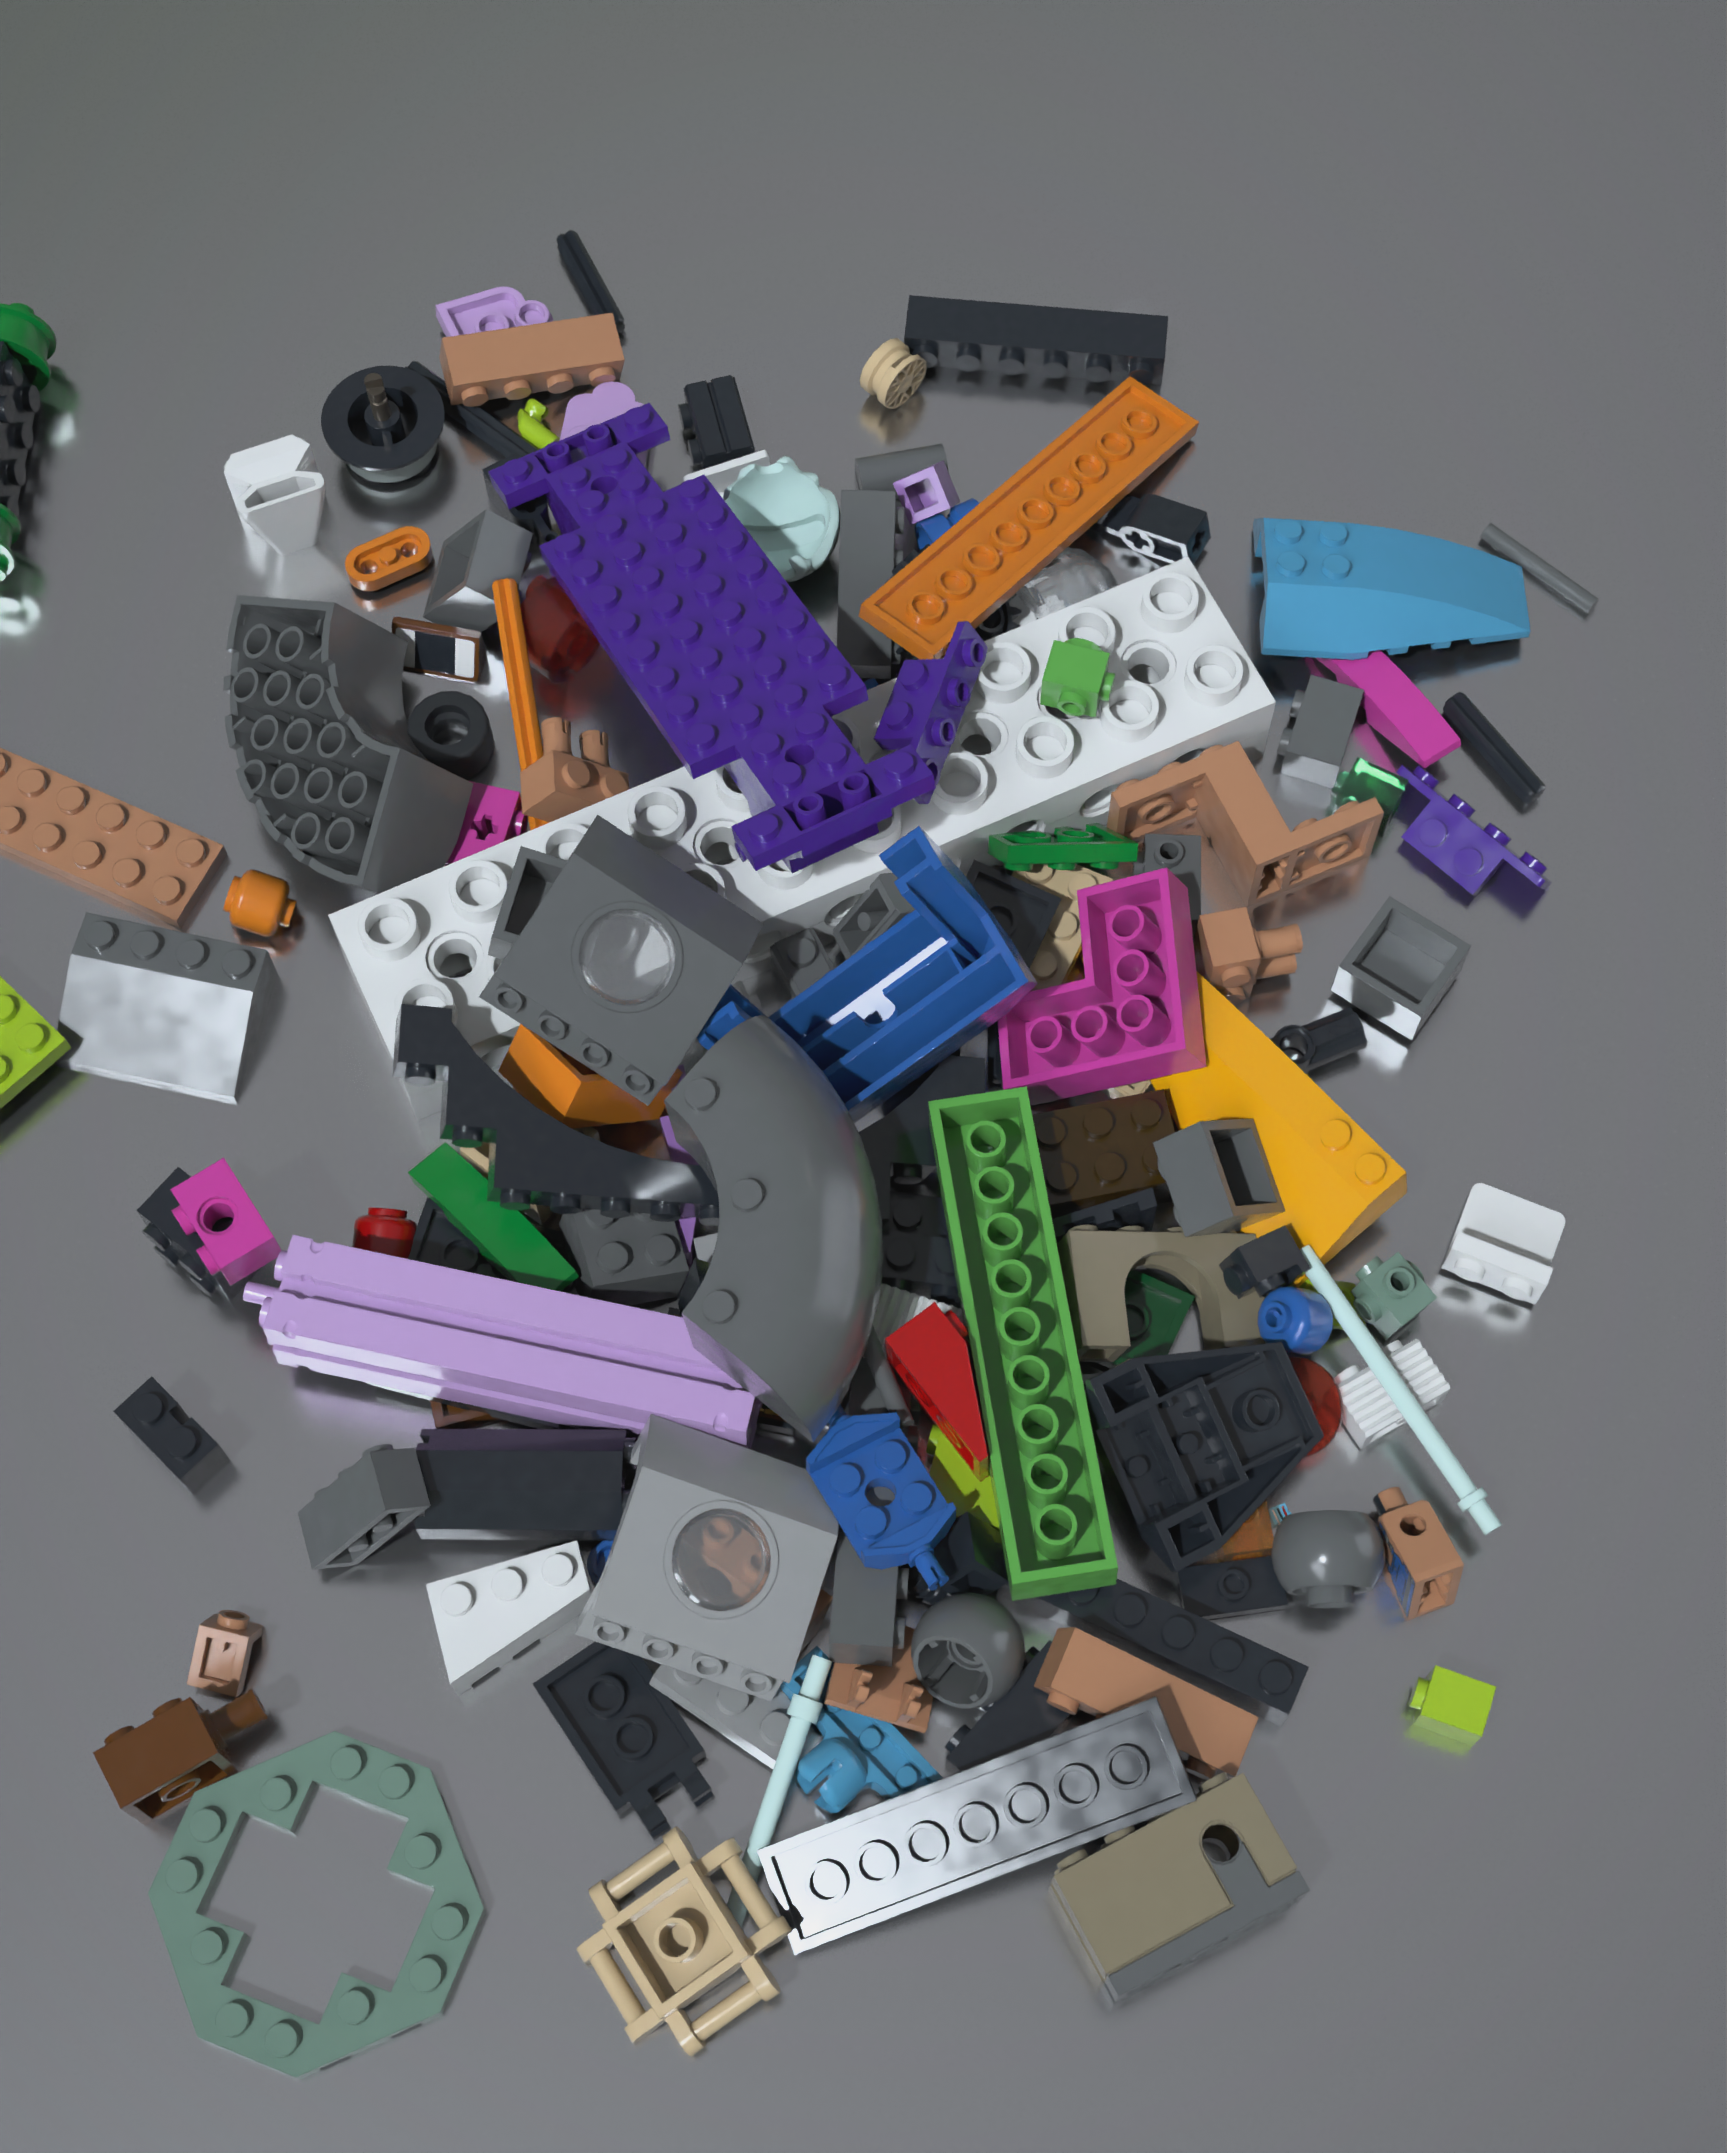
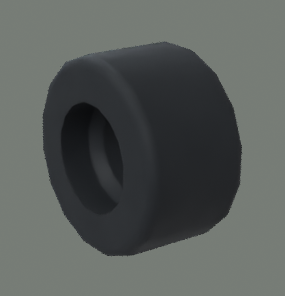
(447, 711)

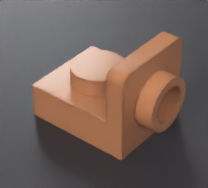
(223, 1652)

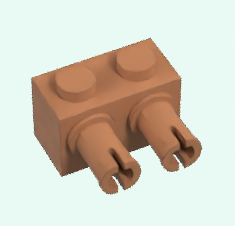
(565, 783)
(1236, 955)

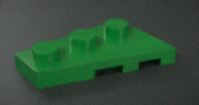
(1095, 845)

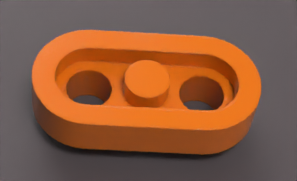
(388, 558)

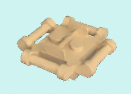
(682, 1940)

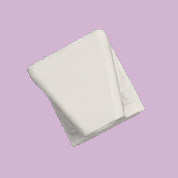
(278, 492)

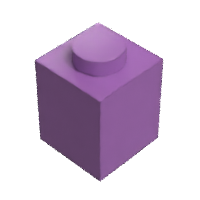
(926, 492)

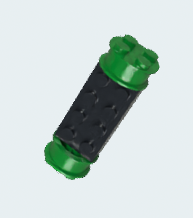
(24, 371)

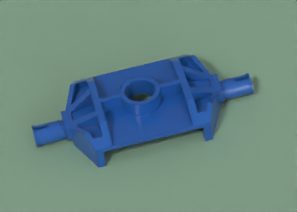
(872, 1453)

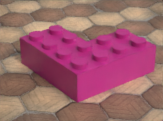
(1131, 1012)

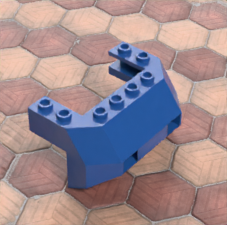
(904, 994)

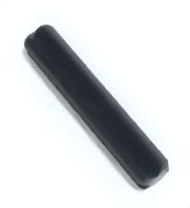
(588, 277)
(1494, 748)

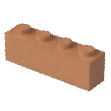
(531, 359)
(1104, 1679)

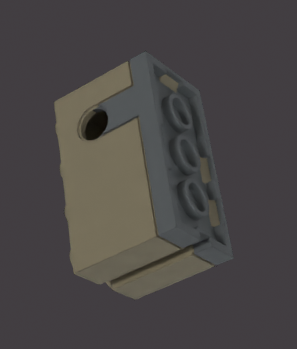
(1161, 1902)

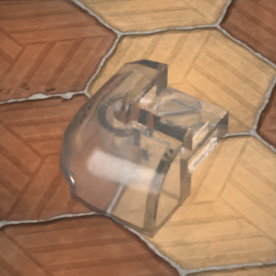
(1070, 580)

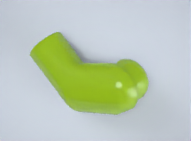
(531, 424)

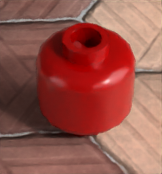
(385, 1232)

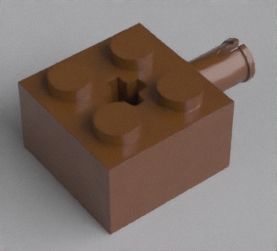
(174, 1754)

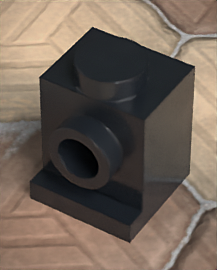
(1264, 1264)

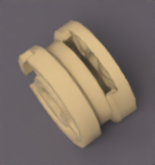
(892, 373)

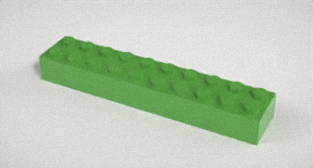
(1021, 1346)

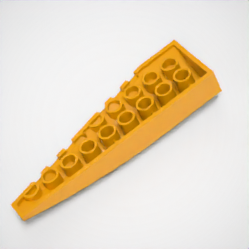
(1320, 1158)

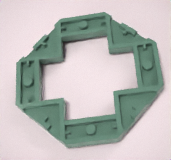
(357, 2012)

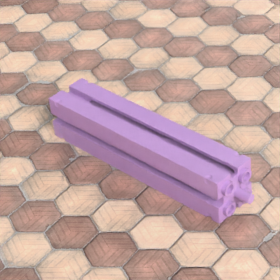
(493, 1343)

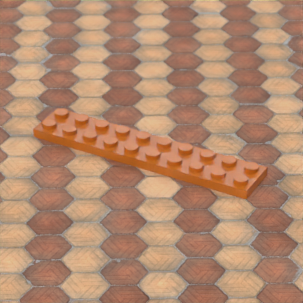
(1028, 520)

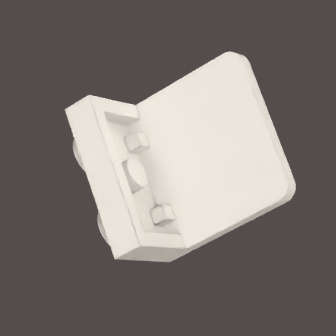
(1505, 1243)

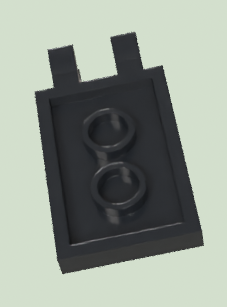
(625, 1731)

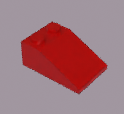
(936, 1368)

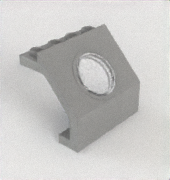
(713, 1561)

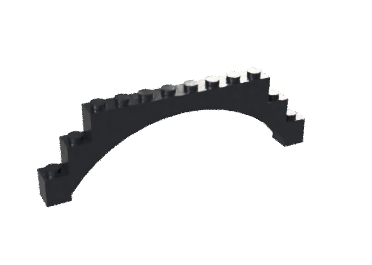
(554, 1166)

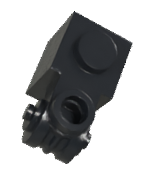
(971, 1559)

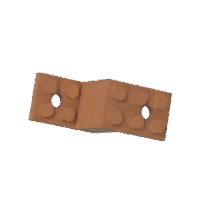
(1244, 822)

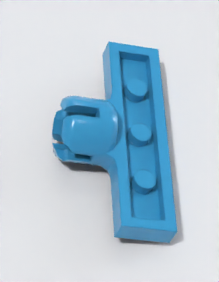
(855, 1753)

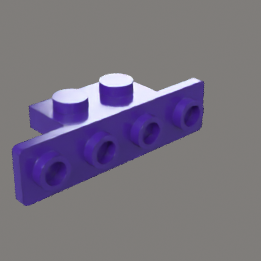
(932, 700)
(1459, 843)

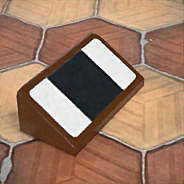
(441, 649)

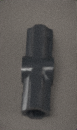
(1323, 1039)

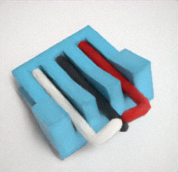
(1278, 1513)

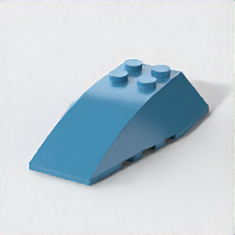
(1376, 588)

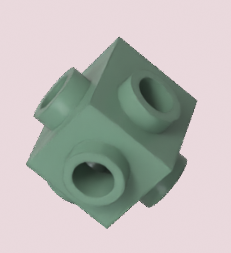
(1390, 1293)

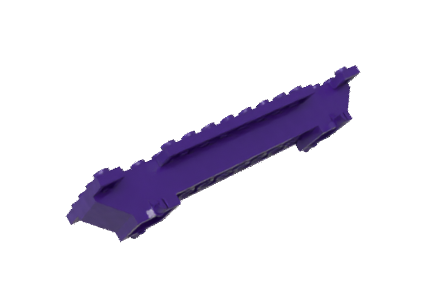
(711, 641)

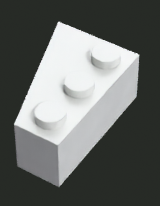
(505, 1608)

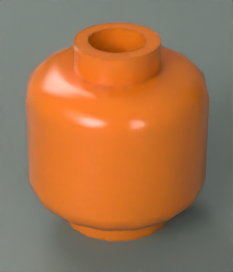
(259, 903)

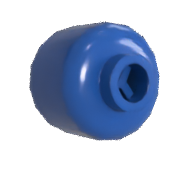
(1296, 1319)

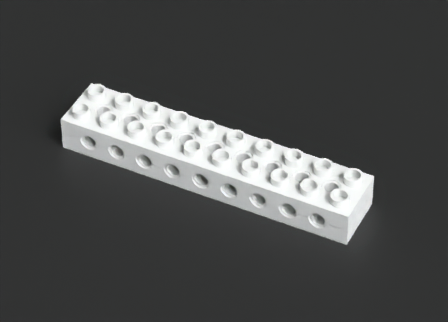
(1009, 770)

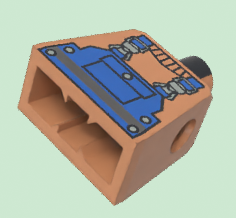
(1417, 1554)

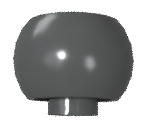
(1328, 1556)
(968, 1650)

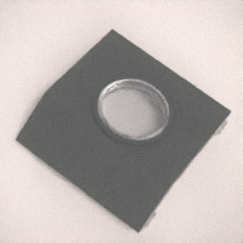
(623, 961)

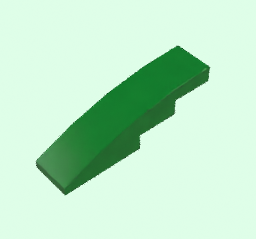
(500, 1234)

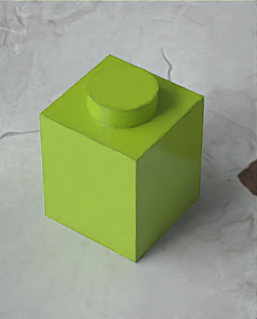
(1452, 1704)

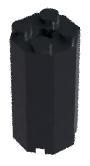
(524, 1483)

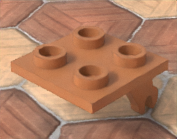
(883, 1691)

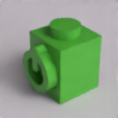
(1076, 677)

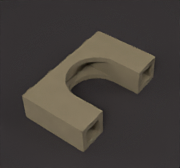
(1096, 1274)

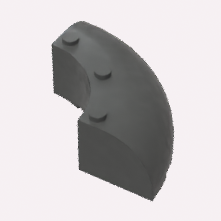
(331, 747)
(796, 1228)

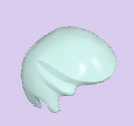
(786, 515)

